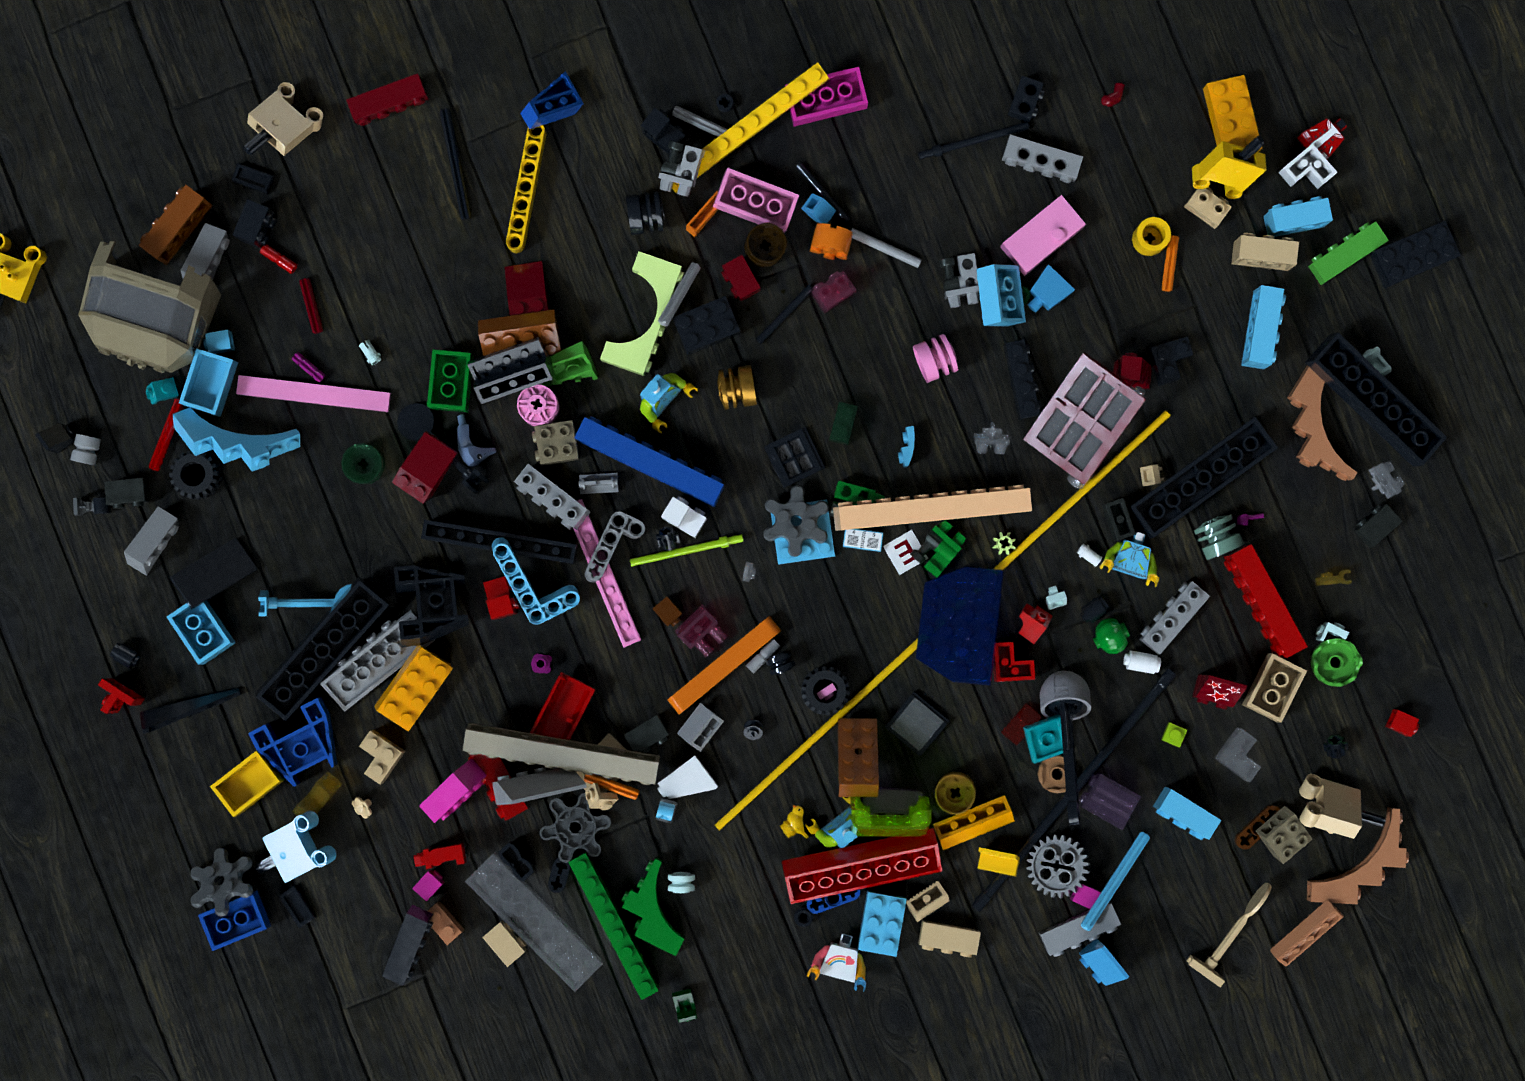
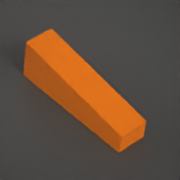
(702, 217)

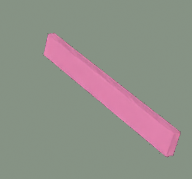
(313, 393)
(608, 585)

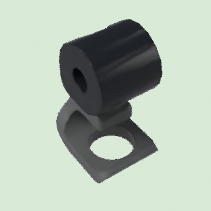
(97, 505)

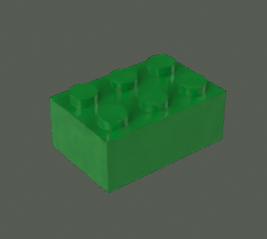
(449, 381)

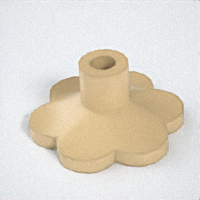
(362, 807)

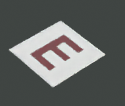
(900, 550)

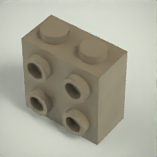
(555, 443)
(1284, 834)

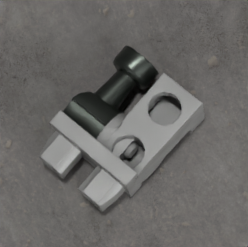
(682, 173)
(961, 285)

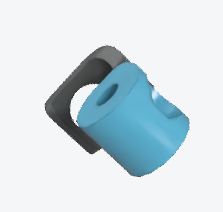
(666, 810)

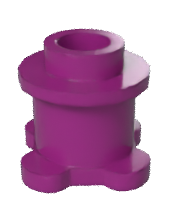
(546, 659)

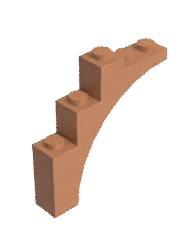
(1309, 424)
(1386, 853)

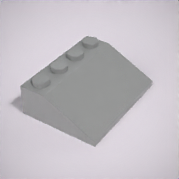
(535, 785)

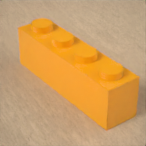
(974, 822)

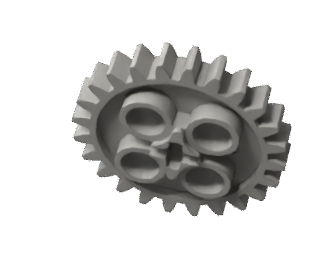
(1055, 883)

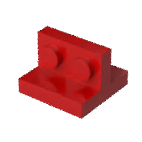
(119, 694)

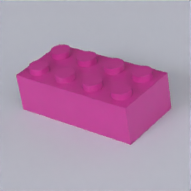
(837, 96)

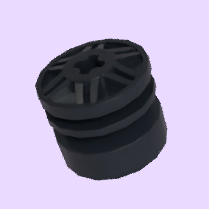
(645, 213)

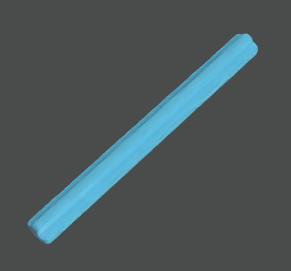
(1115, 881)

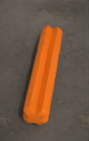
(1170, 263)
(613, 786)

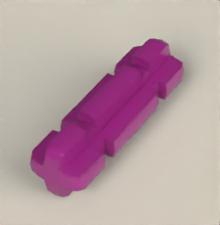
(308, 367)

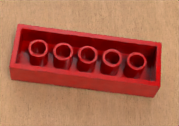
(1264, 601)

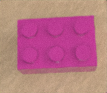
(453, 791)

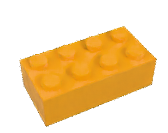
(1231, 111)
(413, 687)

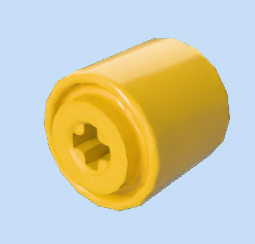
(1158, 230)

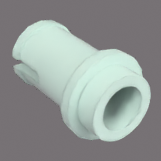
(369, 351)

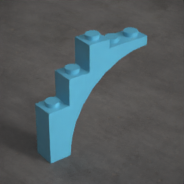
(229, 446)

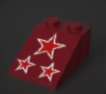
(1218, 691)

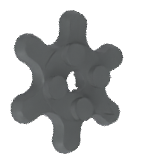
(796, 534)
(571, 841)
(231, 886)

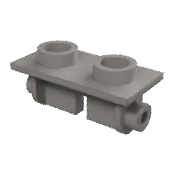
(598, 483)

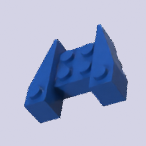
(302, 747)

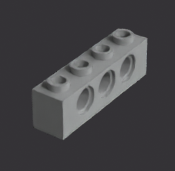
(1052, 155)

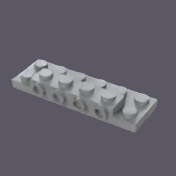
(369, 664)

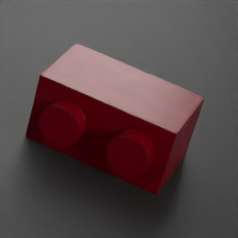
(741, 278)

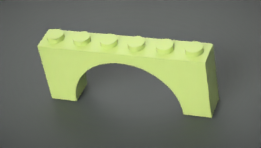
(636, 354)

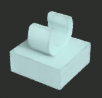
(1055, 599)

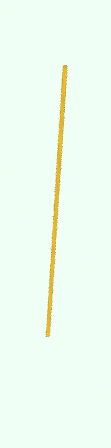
(913, 647)

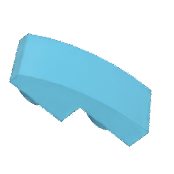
(907, 452)

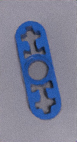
(831, 905)

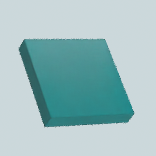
(1044, 738)

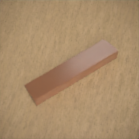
(1306, 933)

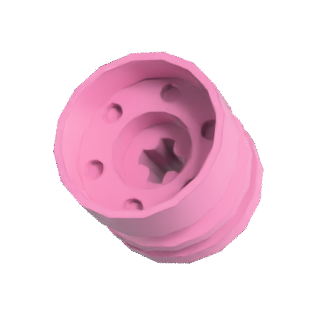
(935, 358)
(543, 415)

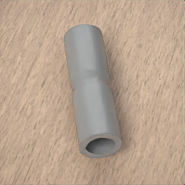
(760, 658)

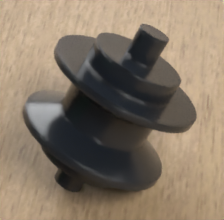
(753, 729)

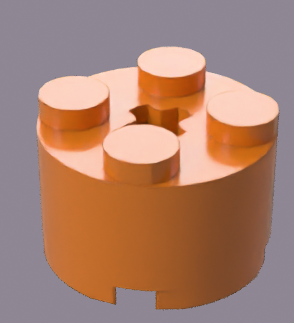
(831, 241)

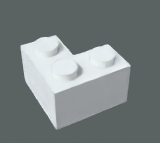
(1312, 165)
(683, 517)

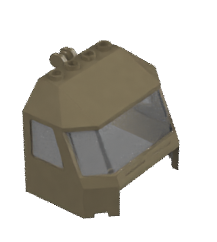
(144, 316)

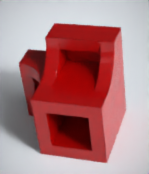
(1034, 622)

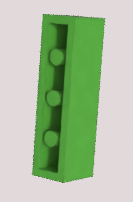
(1347, 253)

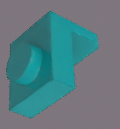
(161, 390)

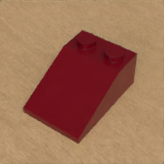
(526, 288)
(425, 467)

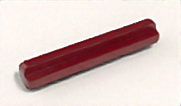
(311, 305)

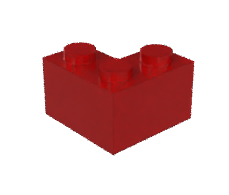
(500, 598)
(1007, 668)

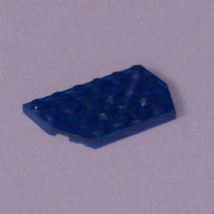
(961, 624)

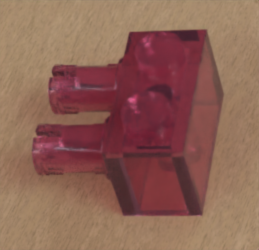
(833, 291)
(696, 627)

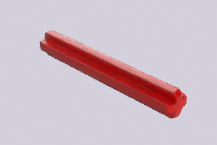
(165, 437)

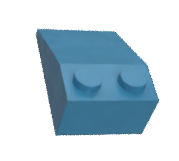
(1102, 963)

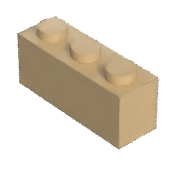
(949, 938)

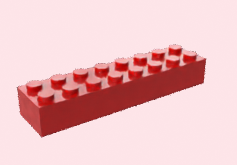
(861, 866)

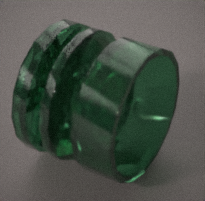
(356, 454)

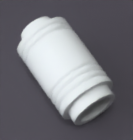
(1142, 662)

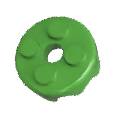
(1349, 662)

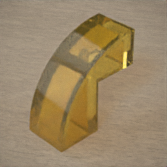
(319, 795)

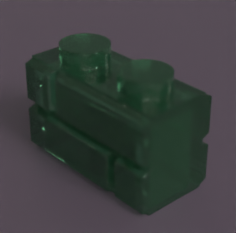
(843, 423)

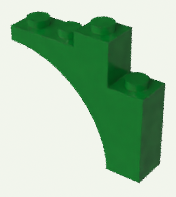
(654, 926)

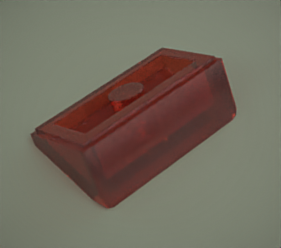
(1014, 730)

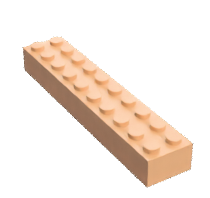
(928, 509)

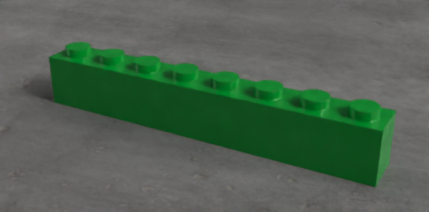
(614, 925)

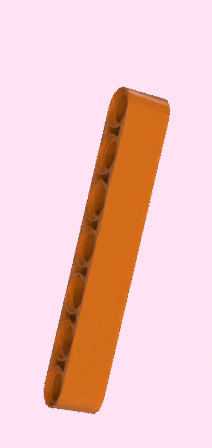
(724, 665)

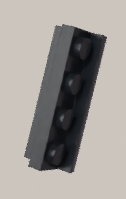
(511, 370)

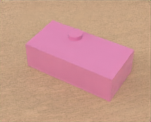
(755, 200)
(1043, 235)

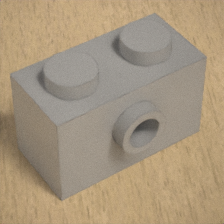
(700, 727)

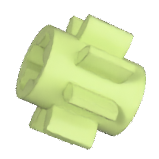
(1009, 541)

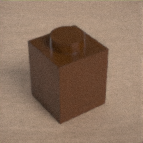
(668, 612)

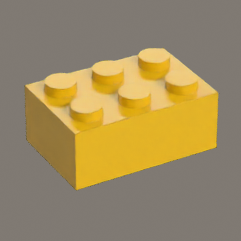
(246, 783)

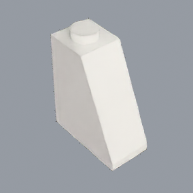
(687, 780)

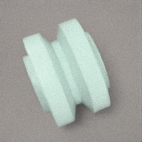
(681, 882)

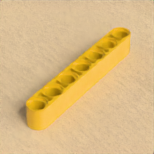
(521, 196)

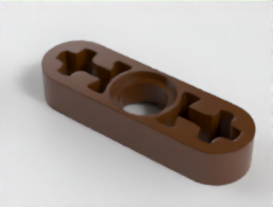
(1251, 841)

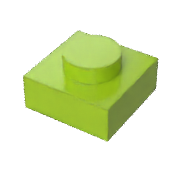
(1174, 734)

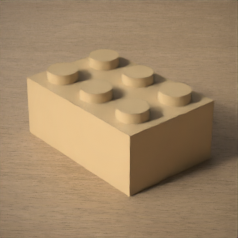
(1265, 252)
(1274, 687)

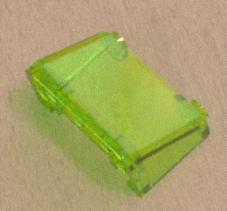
(910, 825)

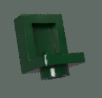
(684, 1005)

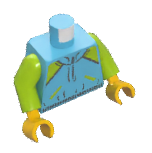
(659, 395)
(1132, 559)
(836, 831)

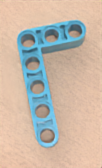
(525, 588)

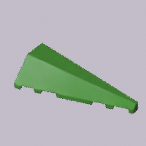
(571, 364)

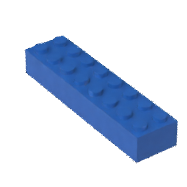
(652, 463)

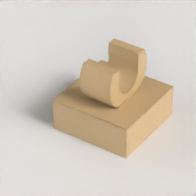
(1150, 475)

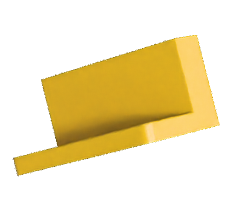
(998, 862)

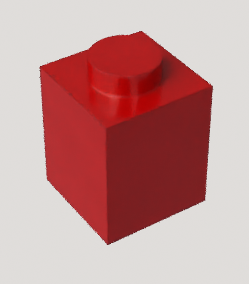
(1402, 723)

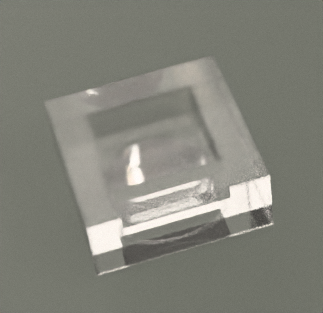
(749, 572)

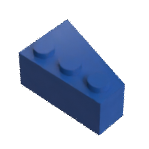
(553, 103)

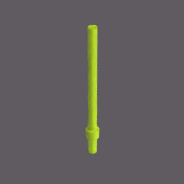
(722, 542)

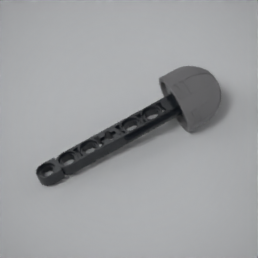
(1070, 698)

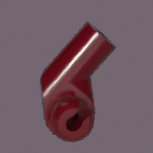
(1115, 97)

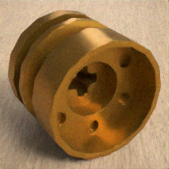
(737, 387)
(956, 804)

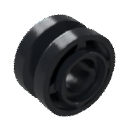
(780, 663)

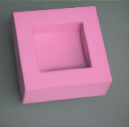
(827, 692)

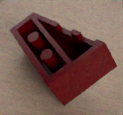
(1133, 370)

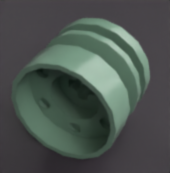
(1218, 536)

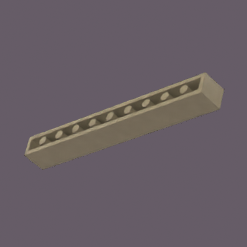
(561, 753)

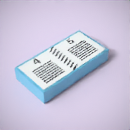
(863, 540)

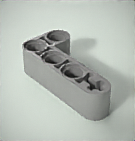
(609, 548)

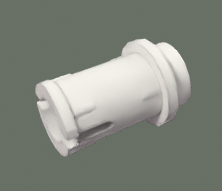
(1088, 554)

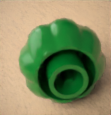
(1111, 636)

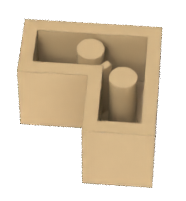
(385, 754)

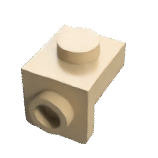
(599, 800)

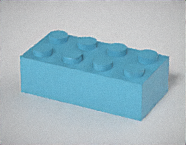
(1263, 327)

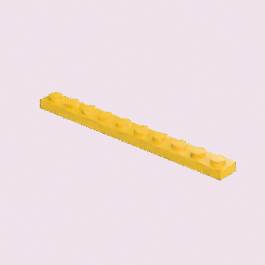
(761, 117)

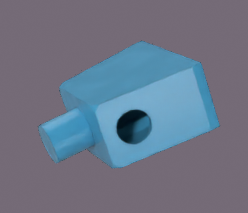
(1049, 290)

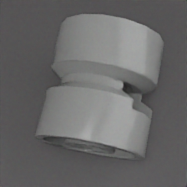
(85, 449)

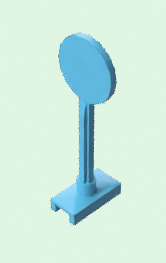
(272, 602)

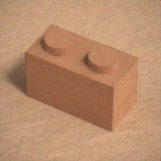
(444, 923)

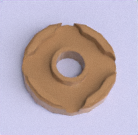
(1045, 774)

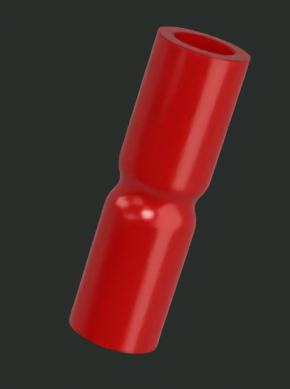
(276, 257)

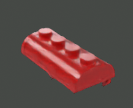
(563, 708)

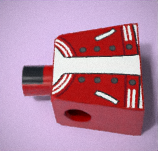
(1324, 136)

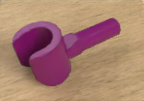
(1243, 519)

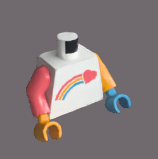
(840, 962)

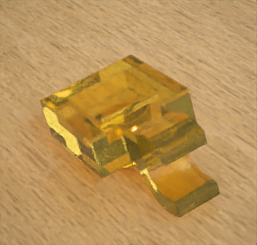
(1328, 578)

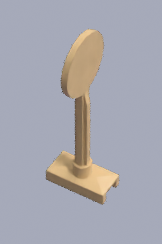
(1207, 968)

